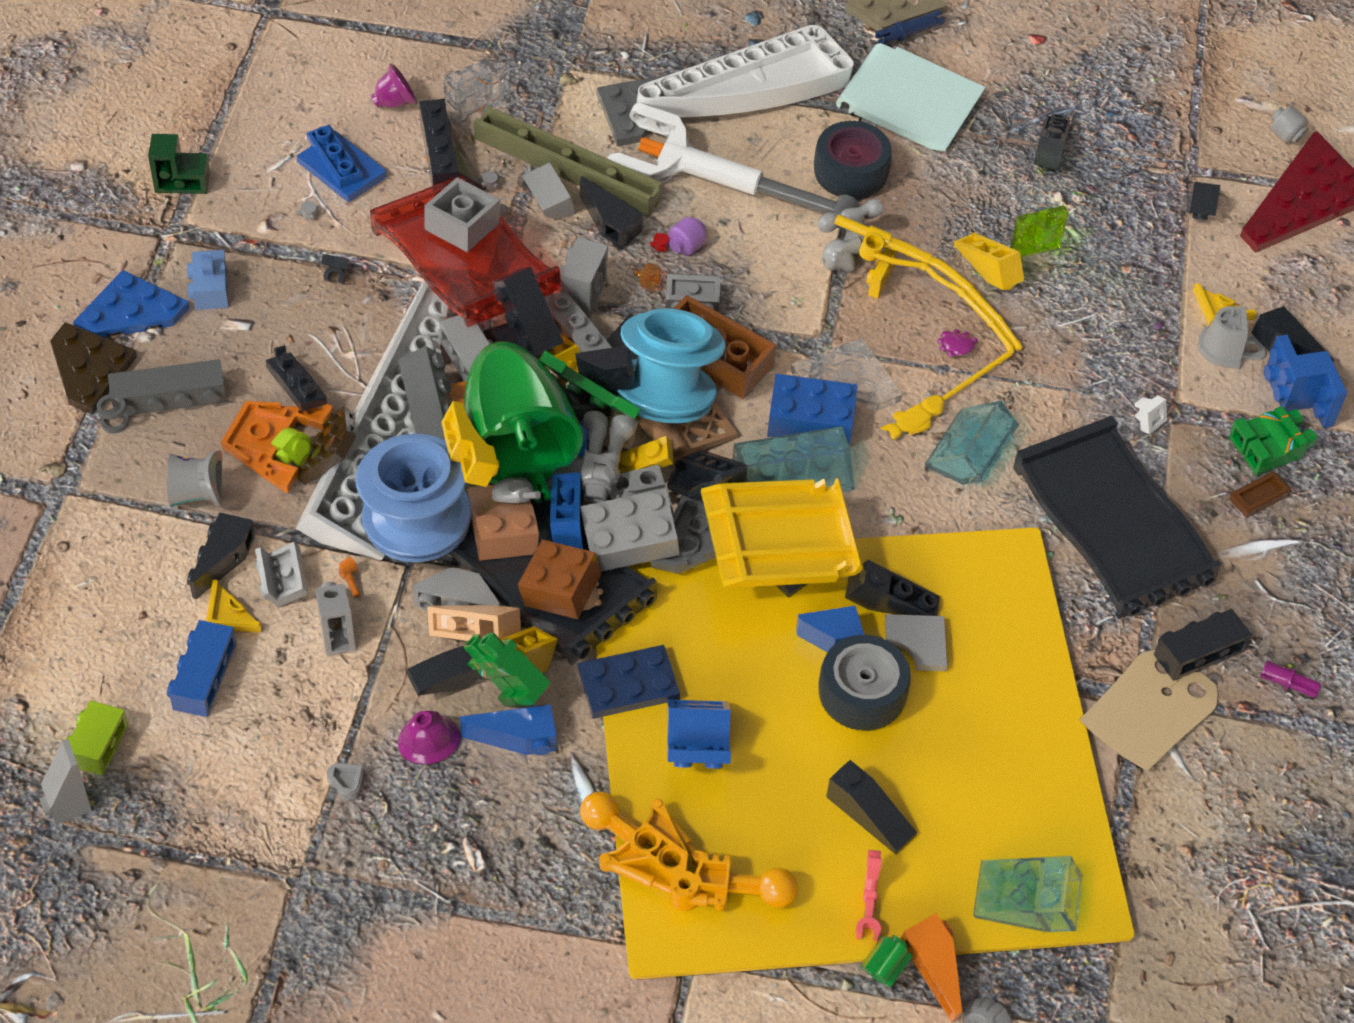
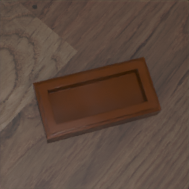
(1260, 494)

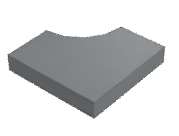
(920, 637)

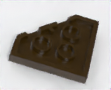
(85, 363)
(329, 445)

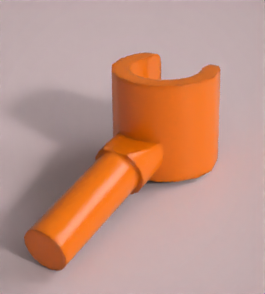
(346, 571)

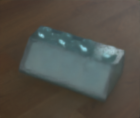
(799, 457)

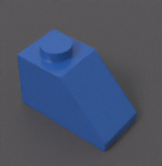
(828, 626)

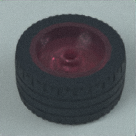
(852, 159)

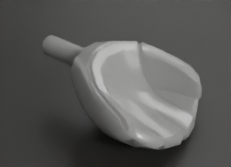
(514, 490)
(985, 1011)

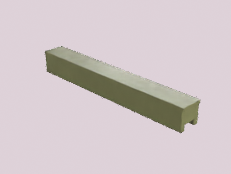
(567, 159)

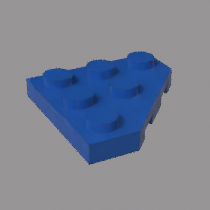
(130, 306)

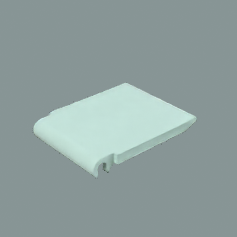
(911, 96)

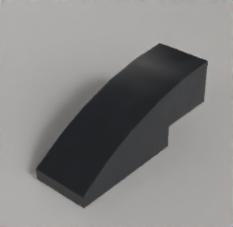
(443, 673)

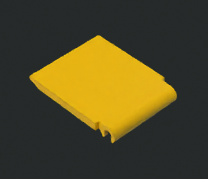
(781, 533)

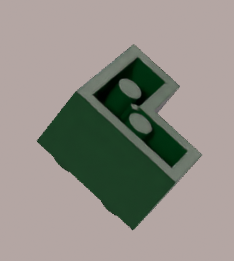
(176, 170)

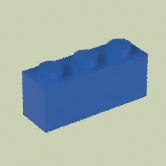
(202, 668)

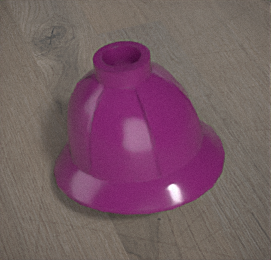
(393, 90)
(428, 738)

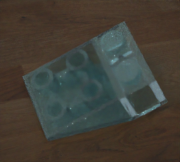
(1030, 893)

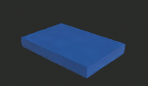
(372, 171)

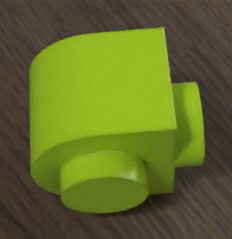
(292, 445)

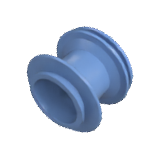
(413, 498)

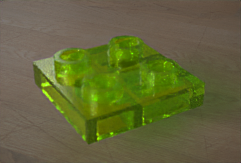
(1039, 231)

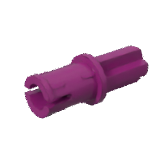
(1290, 679)

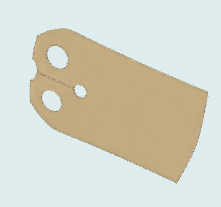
(1140, 719)

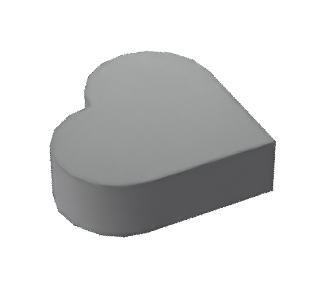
(346, 779)

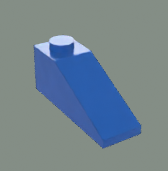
(565, 510)
(517, 730)

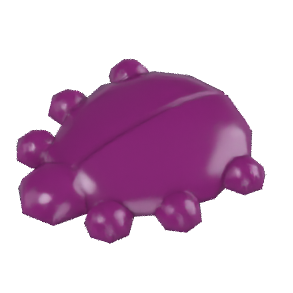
(956, 342)

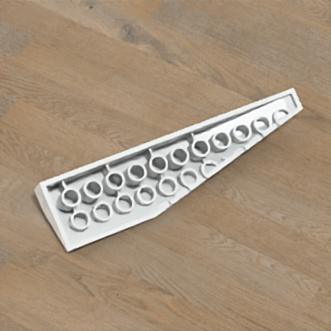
(382, 413)

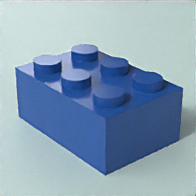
(810, 405)

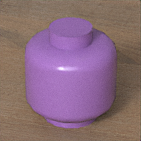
(687, 236)

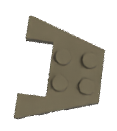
(884, 13)

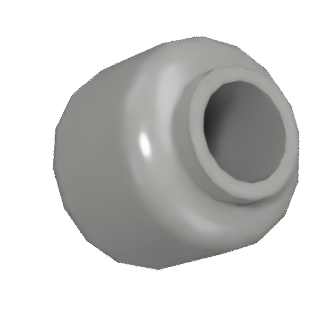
(1289, 124)

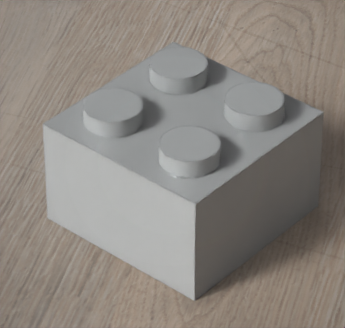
(462, 214)
(585, 273)

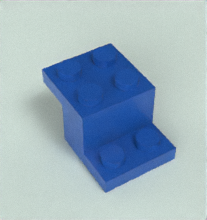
(1305, 381)
(698, 733)

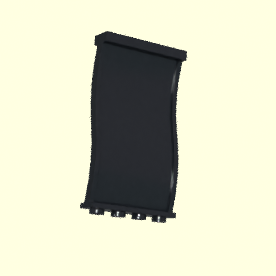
(1116, 517)
(622, 597)

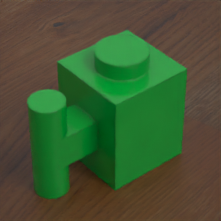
(887, 960)

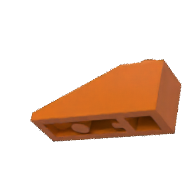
(936, 960)

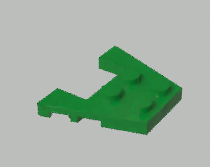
(577, 383)

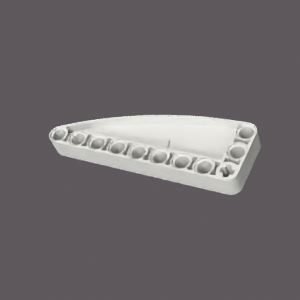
(754, 78)

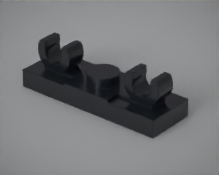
(295, 380)

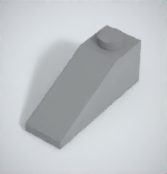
(64, 787)

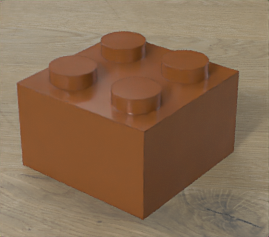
(559, 579)

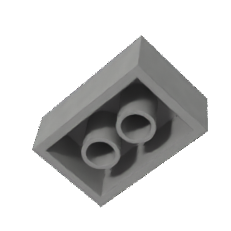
(630, 529)

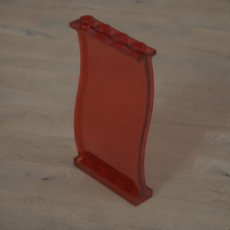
(458, 276)

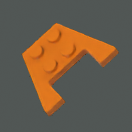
(255, 429)

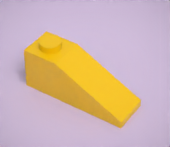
(992, 260)

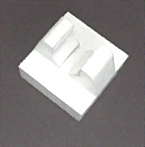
(1151, 413)

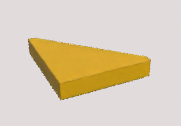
(1212, 303)
(228, 611)

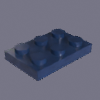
(628, 681)

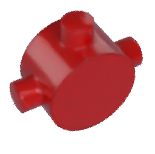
(660, 242)

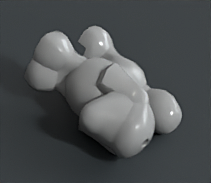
(840, 252)

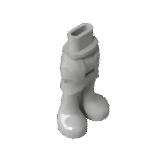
(600, 470)

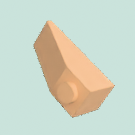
(466, 620)

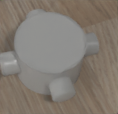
(490, 180)
(309, 210)

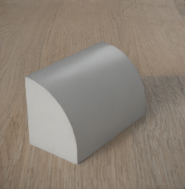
(549, 192)

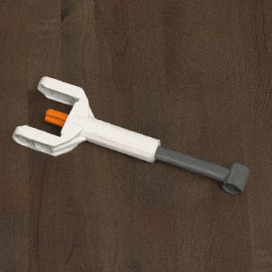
(679, 156)

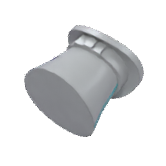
(194, 479)

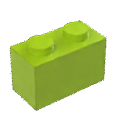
(97, 736)

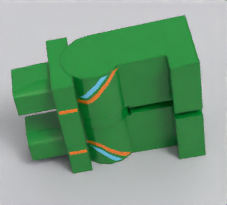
(1272, 439)
(507, 669)

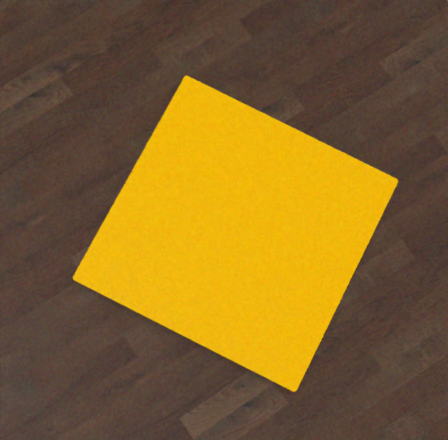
(975, 762)

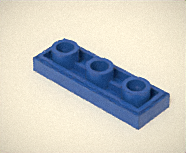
(334, 156)

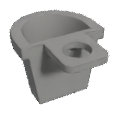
(1226, 337)

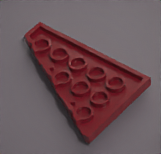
(1308, 194)

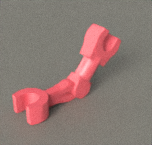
(870, 895)

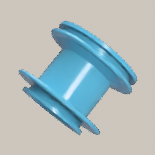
(668, 365)

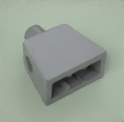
(332, 605)

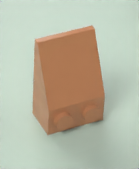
(502, 527)

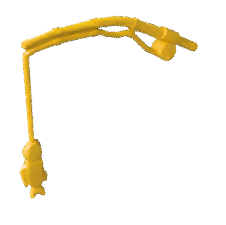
(919, 416)

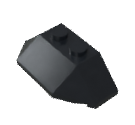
(704, 470)

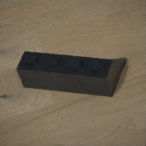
(443, 150)

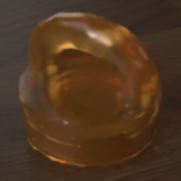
(649, 276)

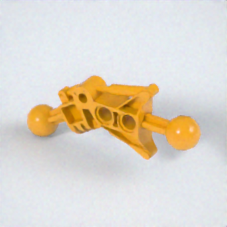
(671, 844)

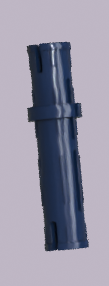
(901, 30)

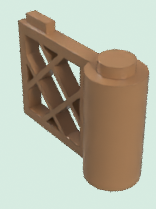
(681, 443)

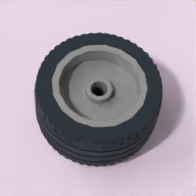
(864, 682)

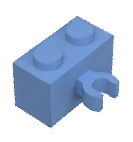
(209, 279)

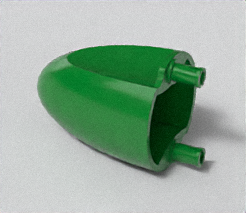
(521, 414)

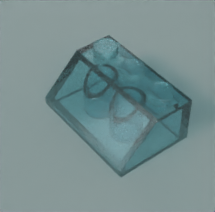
(973, 443)

